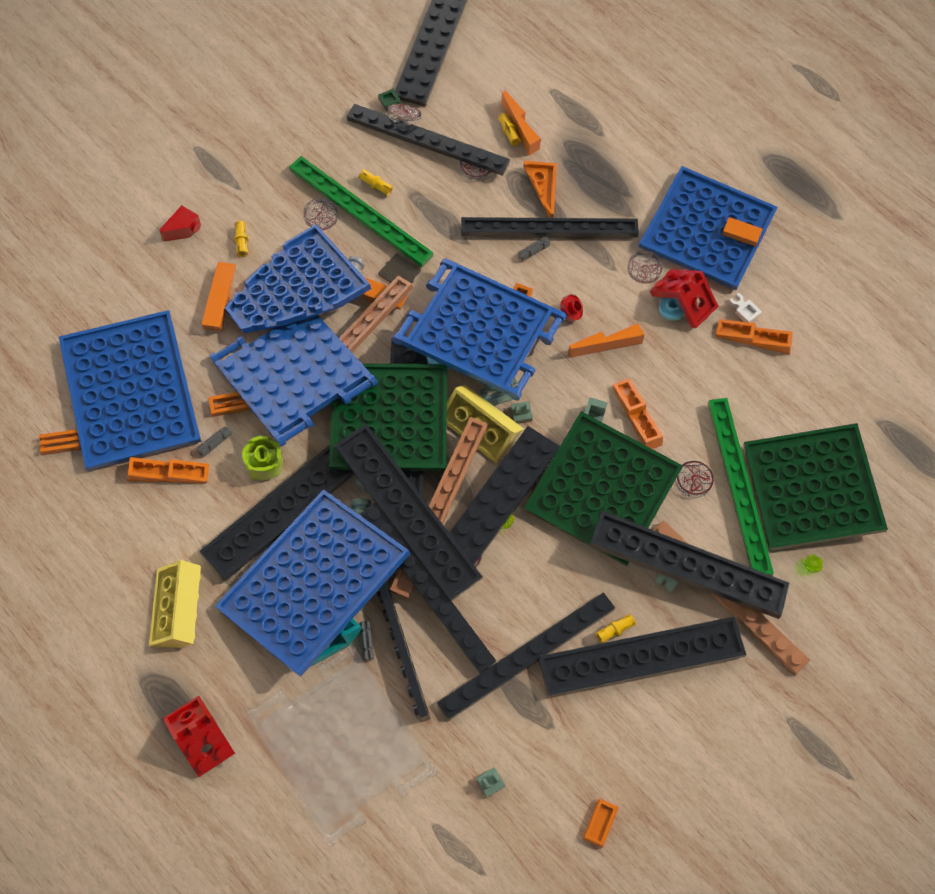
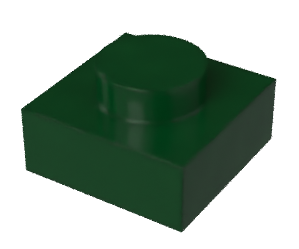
(388, 98)

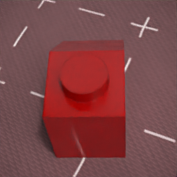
(180, 225)

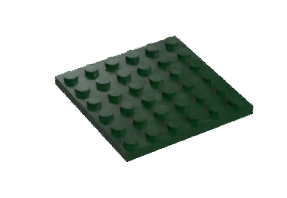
(402, 411)
(598, 473)
(814, 487)

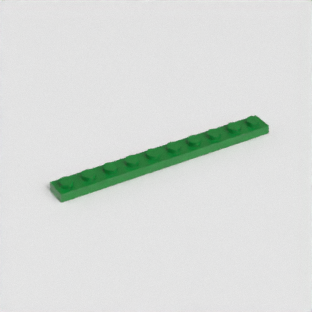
(361, 211)
(740, 486)

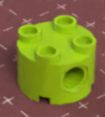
(262, 458)

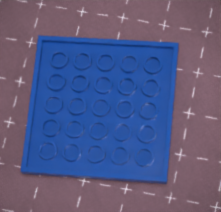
(692, 224)

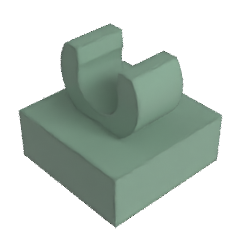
(521, 412)
(490, 782)

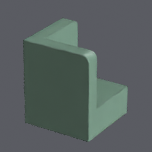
(596, 408)

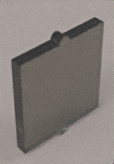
(401, 267)

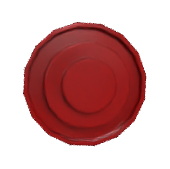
(572, 307)

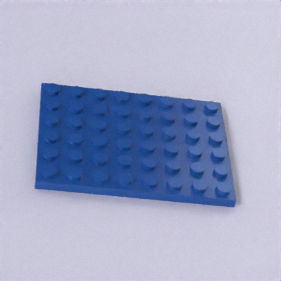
(128, 390)
(312, 582)

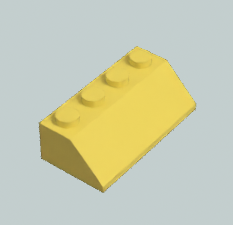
(501, 430)
(175, 605)

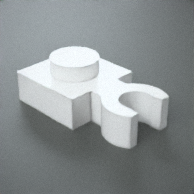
(745, 310)

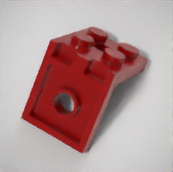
(687, 288)
(192, 729)

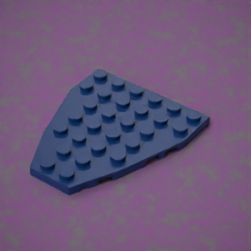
(297, 284)

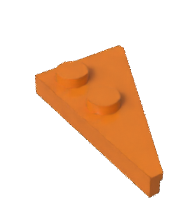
(544, 182)

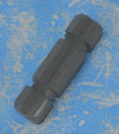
(534, 248)
(214, 441)
(366, 641)

